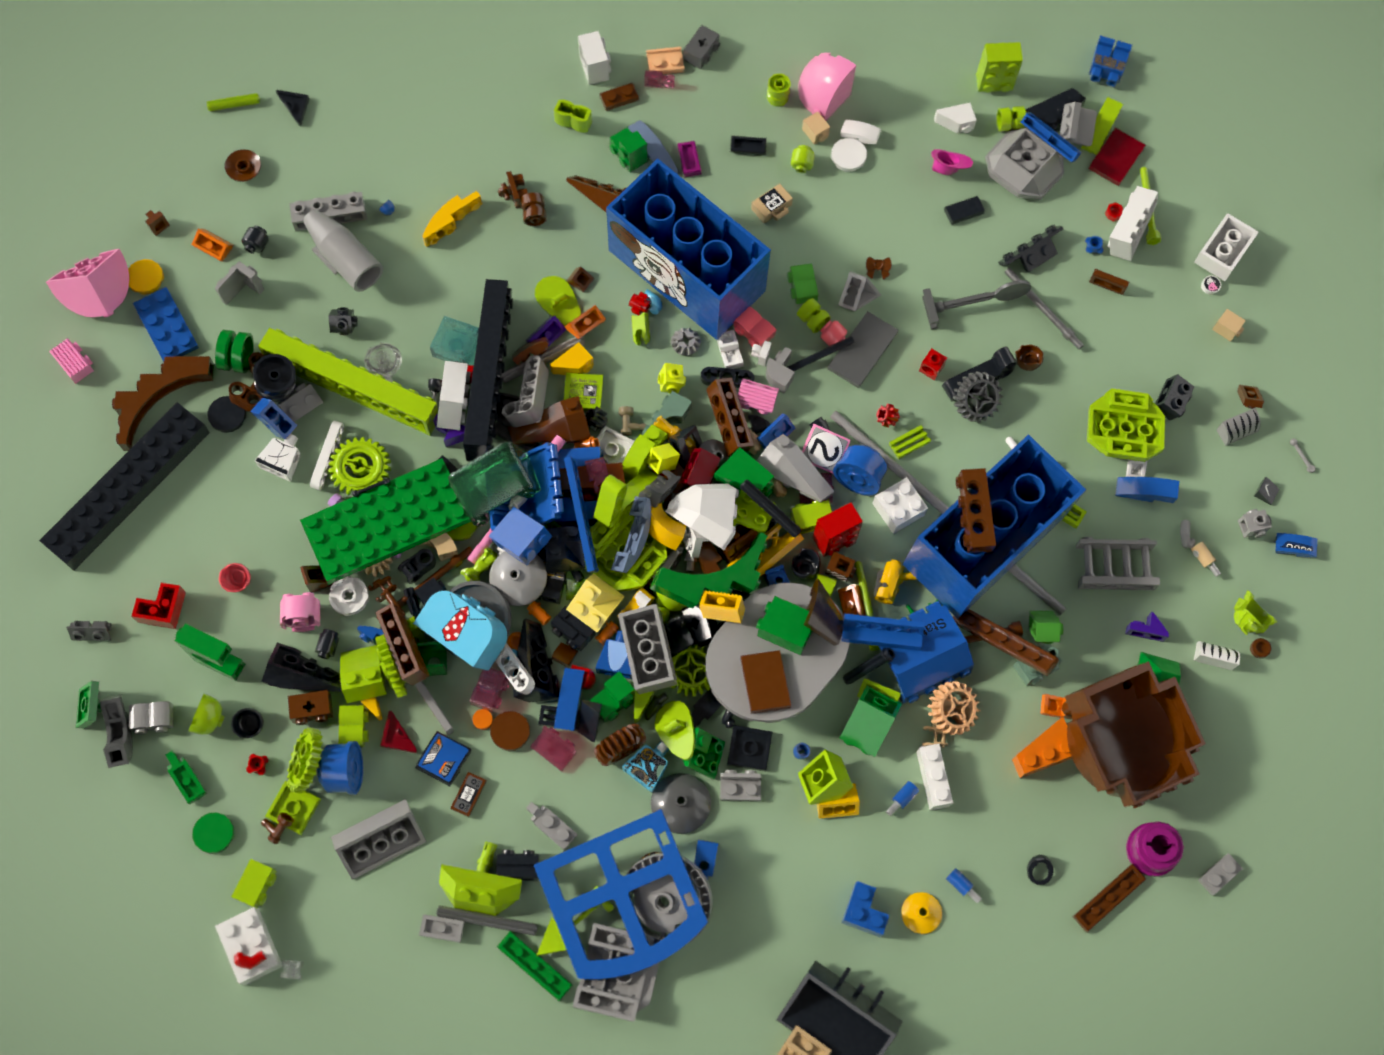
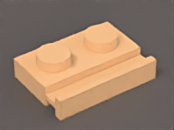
(665, 60)

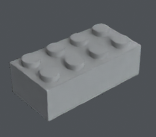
(647, 649)

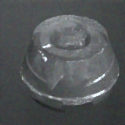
(383, 360)

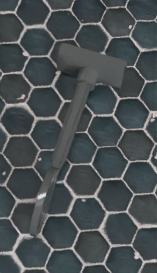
(1004, 293)

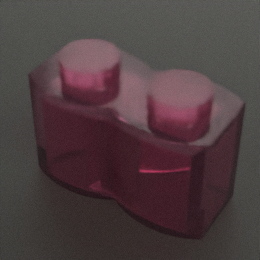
(488, 689)

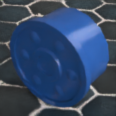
(861, 470)
(341, 768)

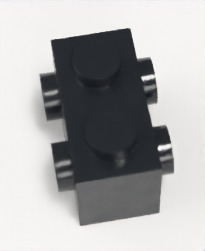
(1174, 397)

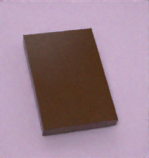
(765, 681)

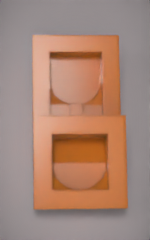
(1052, 706)

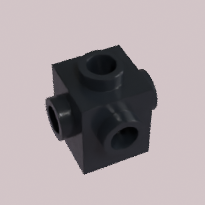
(342, 321)

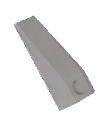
(794, 469)

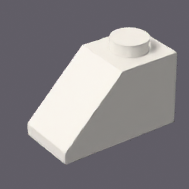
(956, 118)

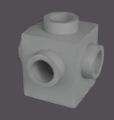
(1255, 523)

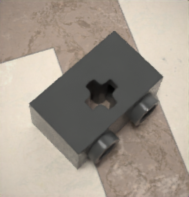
(701, 47)

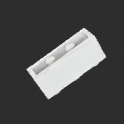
(934, 777)

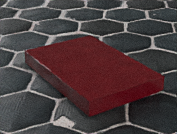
(1117, 156)

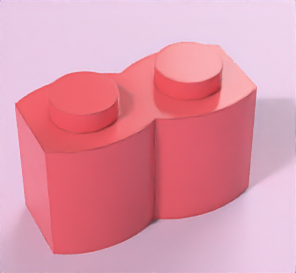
(754, 327)

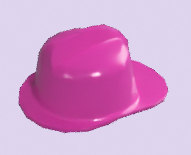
(949, 162)

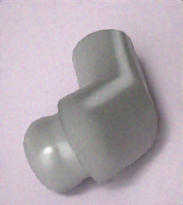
(1185, 534)

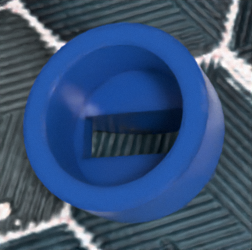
(387, 208)
(799, 747)

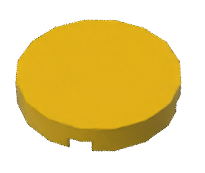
(145, 276)

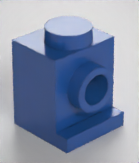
(774, 574)

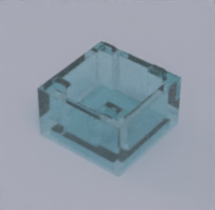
(454, 341)

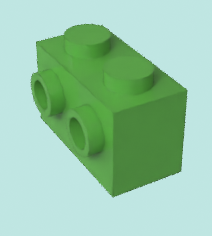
(1045, 626)

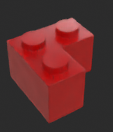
(163, 611)

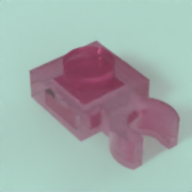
(657, 79)
(596, 471)

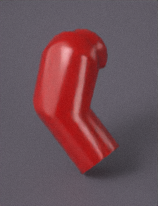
(248, 962)

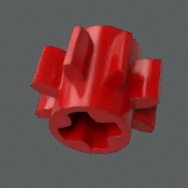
(639, 303)
(887, 415)

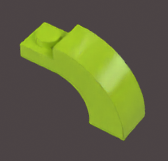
(637, 456)

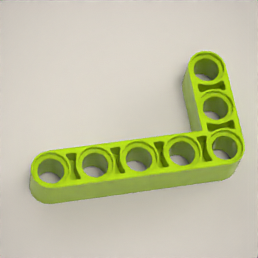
(617, 497)

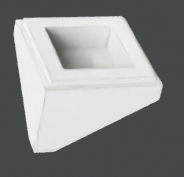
(1136, 468)

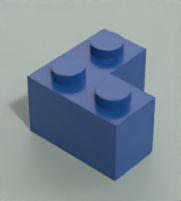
(860, 915)

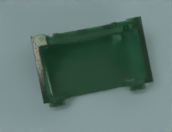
(493, 481)

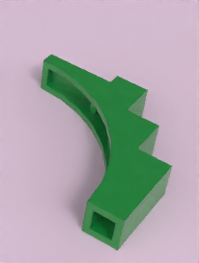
(689, 588)

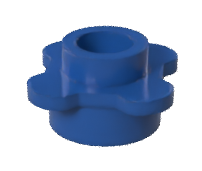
(1098, 241)

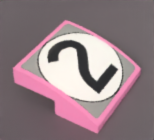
(824, 447)

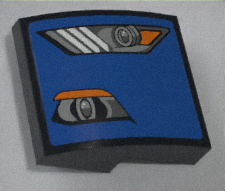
(443, 758)

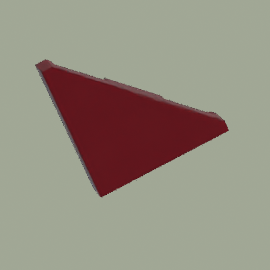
(395, 737)

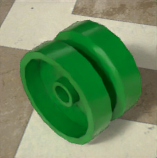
(233, 351)

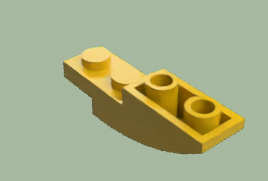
(444, 220)

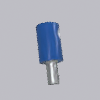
(903, 797)
(962, 884)

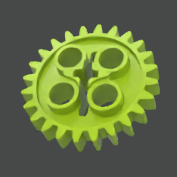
(389, 667)
(304, 760)

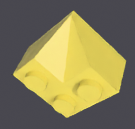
(595, 602)

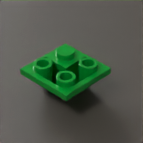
(706, 754)

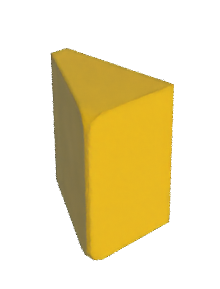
(373, 706)

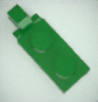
(185, 778)

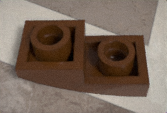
(535, 347)

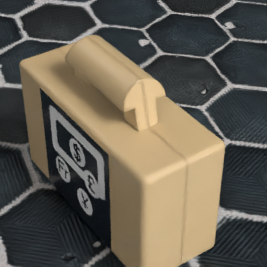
(772, 204)

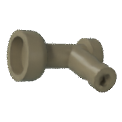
(626, 412)

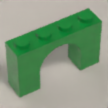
(209, 651)

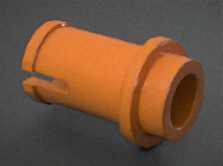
(591, 442)
(539, 613)
(609, 630)

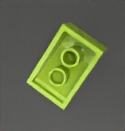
(361, 674)

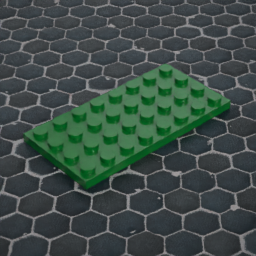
(384, 521)

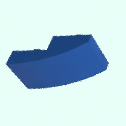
(369, 633)

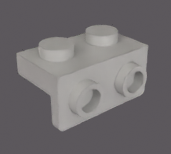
(300, 402)

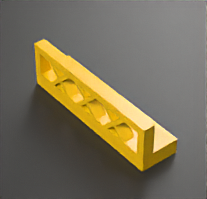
(776, 551)

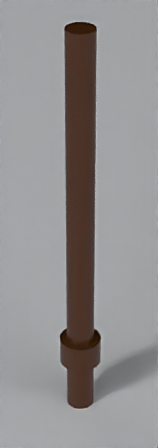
(455, 561)

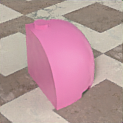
(826, 84)
(93, 285)

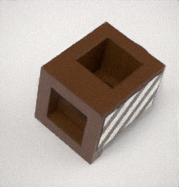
(837, 561)

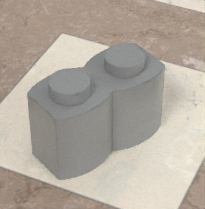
(151, 716)

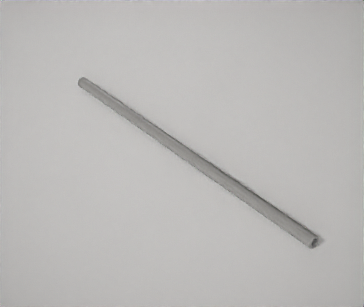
(939, 505)

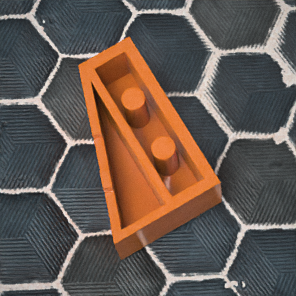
(1044, 751)

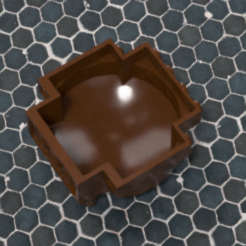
(1133, 735)

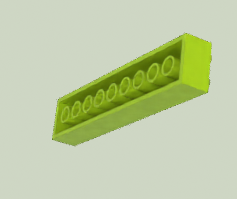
(353, 381)

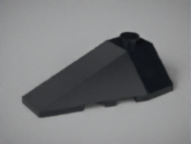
(535, 660)

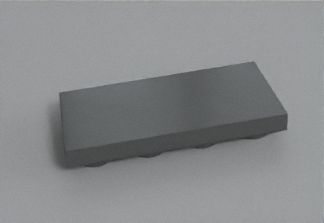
(858, 359)

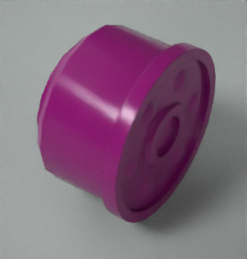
(1154, 848)

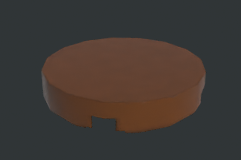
(510, 731)

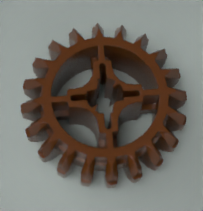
(620, 744)

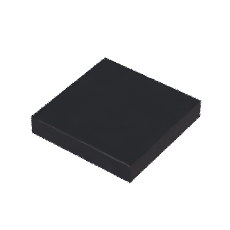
(749, 748)

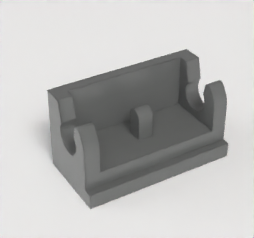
(660, 488)

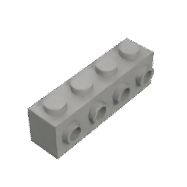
(340, 208)

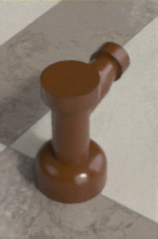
(284, 820)

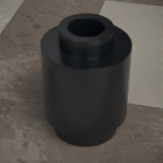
(327, 644)

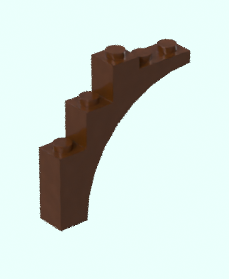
(134, 405)

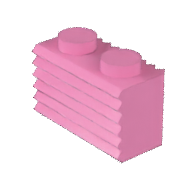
(72, 361)
(757, 396)

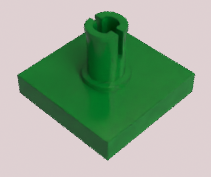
(88, 704)

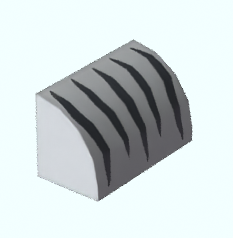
(1239, 426)

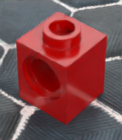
(933, 364)

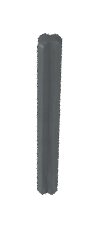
(487, 920)

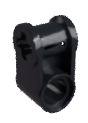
(416, 566)

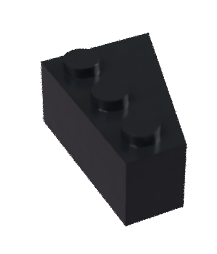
(1052, 109)

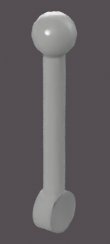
(1310, 468)

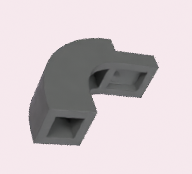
(119, 736)

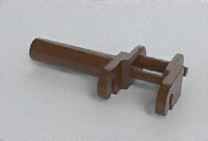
(387, 593)

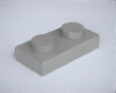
(1220, 874)
(441, 928)

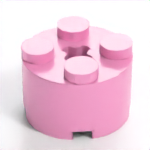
(300, 612)

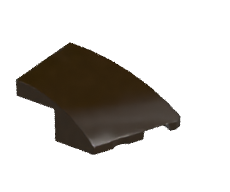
(824, 615)

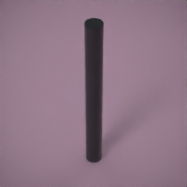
(823, 353)

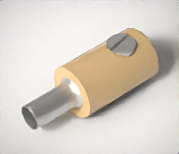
(1205, 557)

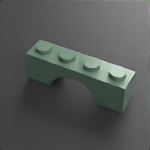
(674, 409)

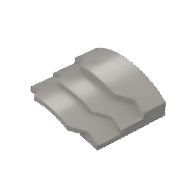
(619, 995)

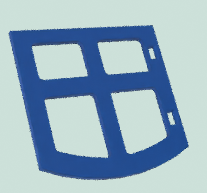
(618, 889)

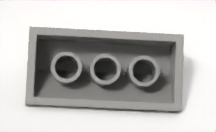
(378, 839)

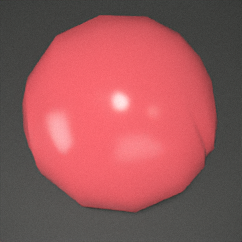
(234, 577)

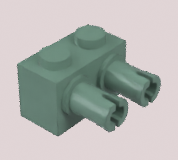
(1029, 674)

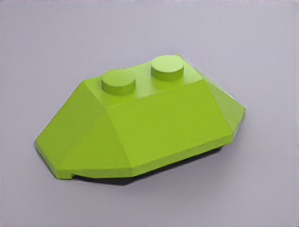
(479, 890)

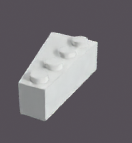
(1132, 223)

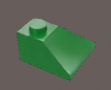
(1161, 667)

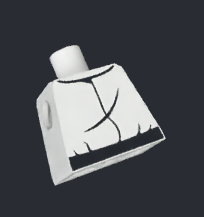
(280, 457)

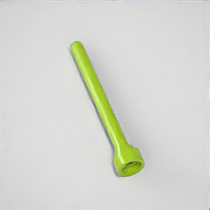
(1153, 236)
(865, 595)

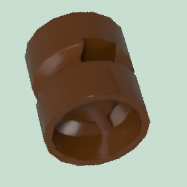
(533, 209)

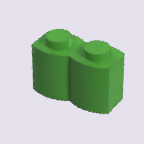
(803, 283)

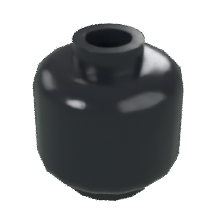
(255, 239)

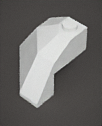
(708, 511)

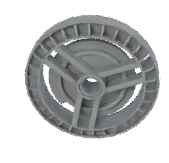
(660, 916)

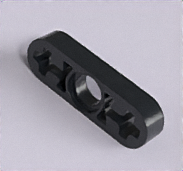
(722, 371)

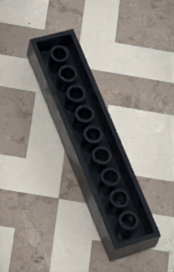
(487, 369)
(125, 486)

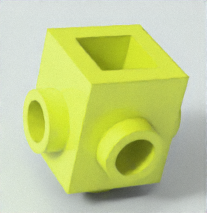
(671, 378)

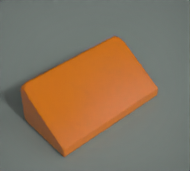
(212, 244)
(585, 322)
(851, 600)

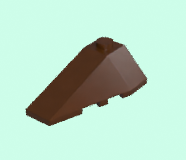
(599, 194)
(561, 419)

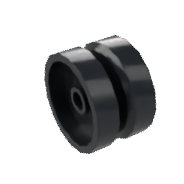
(274, 377)

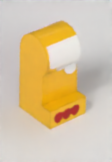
(639, 600)

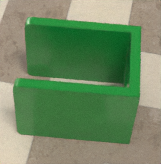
(434, 650)

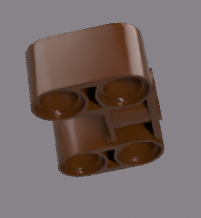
(248, 393)

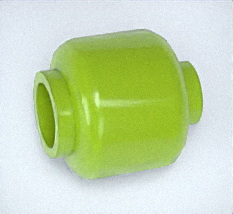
(802, 158)

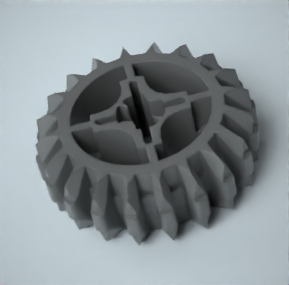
(991, 400)

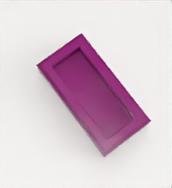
(689, 158)

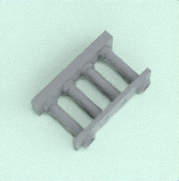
(1109, 580)

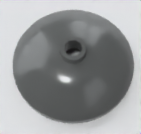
(686, 816)

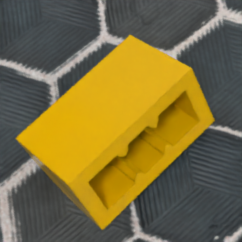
(845, 806)

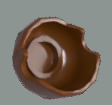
(1029, 357)

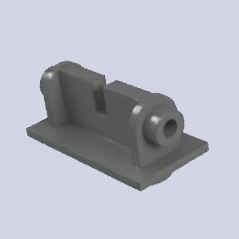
(82, 631)

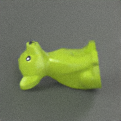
(481, 565)

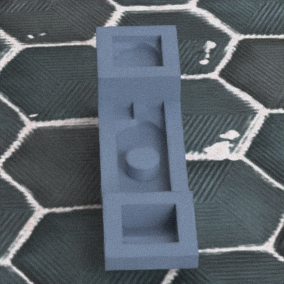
(654, 146)
(637, 537)

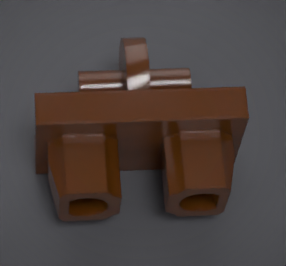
(513, 182)

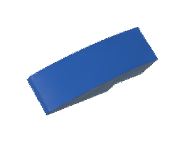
(1148, 489)
(569, 699)

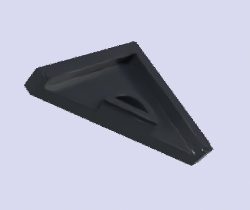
(295, 104)

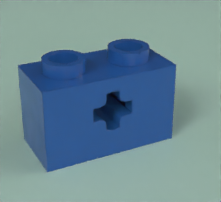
(274, 418)

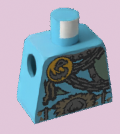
(647, 765)

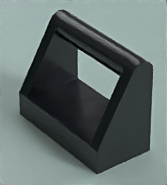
(678, 443)

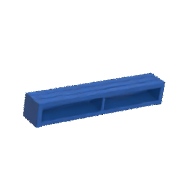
(1051, 137)

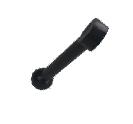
(356, 493)

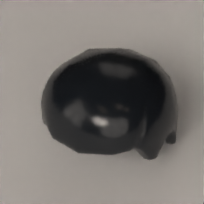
(806, 564)
(247, 723)

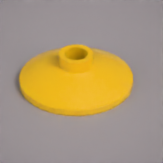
(912, 917)

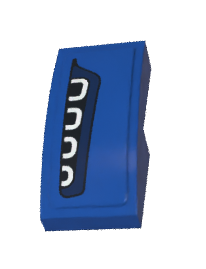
(1296, 544)

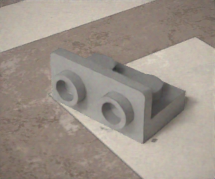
(740, 786)

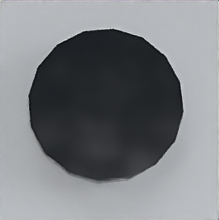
(225, 415)

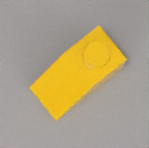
(573, 361)

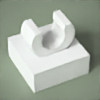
(761, 352)

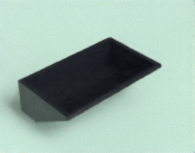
(839, 1014)

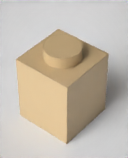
(816, 128)
(1229, 325)

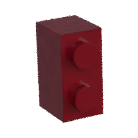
(699, 468)

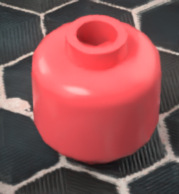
(833, 332)

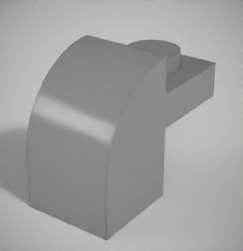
(776, 372)

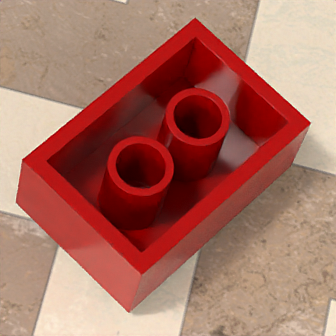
(837, 530)

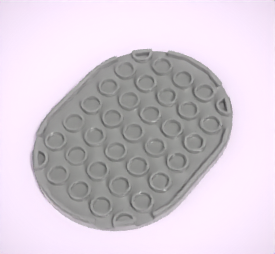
(804, 674)

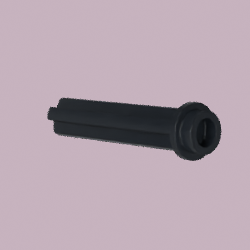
(884, 656)

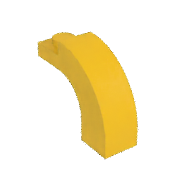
(665, 529)

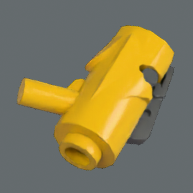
(889, 581)

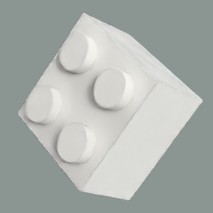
(594, 58)
(900, 505)

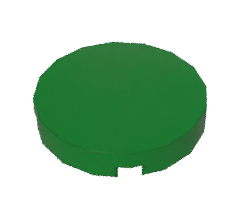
(213, 833)

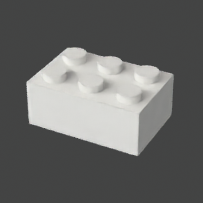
(1226, 247)
(452, 395)
(248, 935)

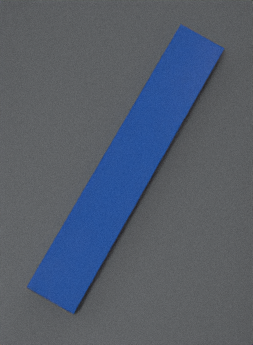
(581, 515)

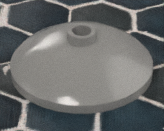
(528, 583)

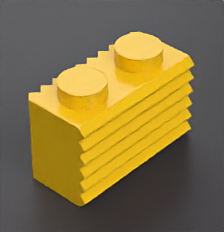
(722, 606)

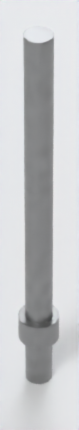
(1068, 333)

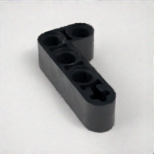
(999, 366)

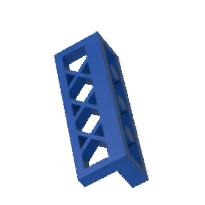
(882, 631)

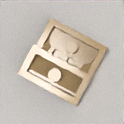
(803, 1044)

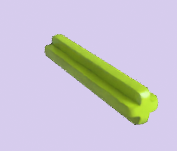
(232, 102)

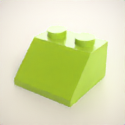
(825, 778)

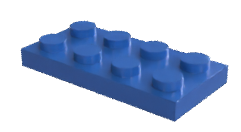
(165, 324)

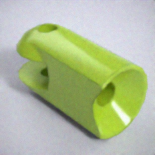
(640, 328)

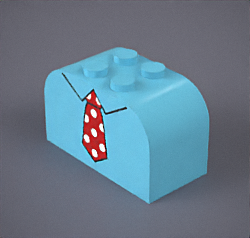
(463, 627)

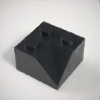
(564, 550)

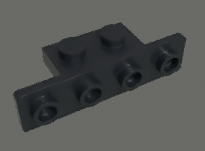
(1034, 252)

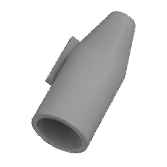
(342, 251)

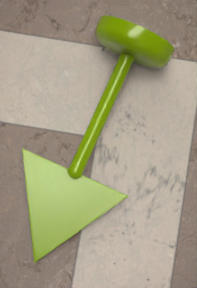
(552, 940)

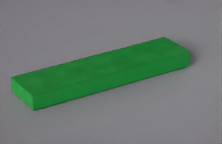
(534, 966)

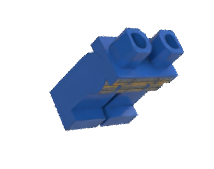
(1106, 67)

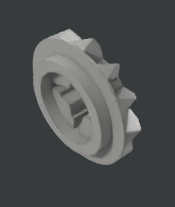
(680, 347)

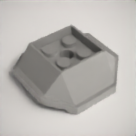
(1024, 177)

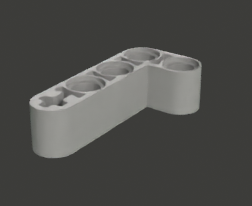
(532, 396)

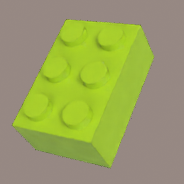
(999, 66)

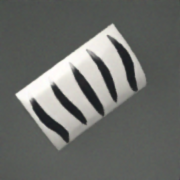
(1216, 655)

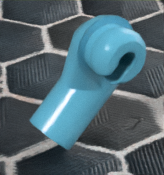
(655, 302)

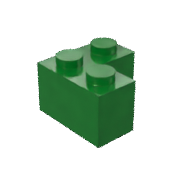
(629, 148)
(615, 696)

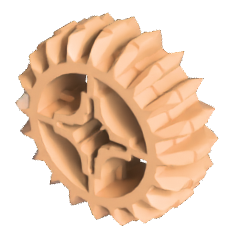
(963, 710)

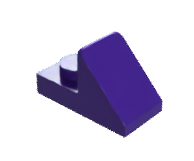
(453, 436)
(1152, 630)

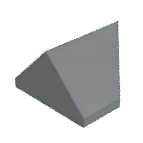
(857, 292)

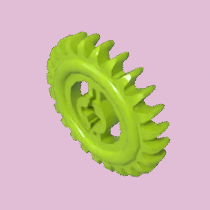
(365, 476)

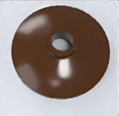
(239, 160)

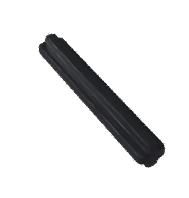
(770, 508)

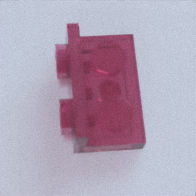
(554, 748)

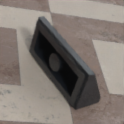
(589, 719)

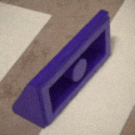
(551, 328)

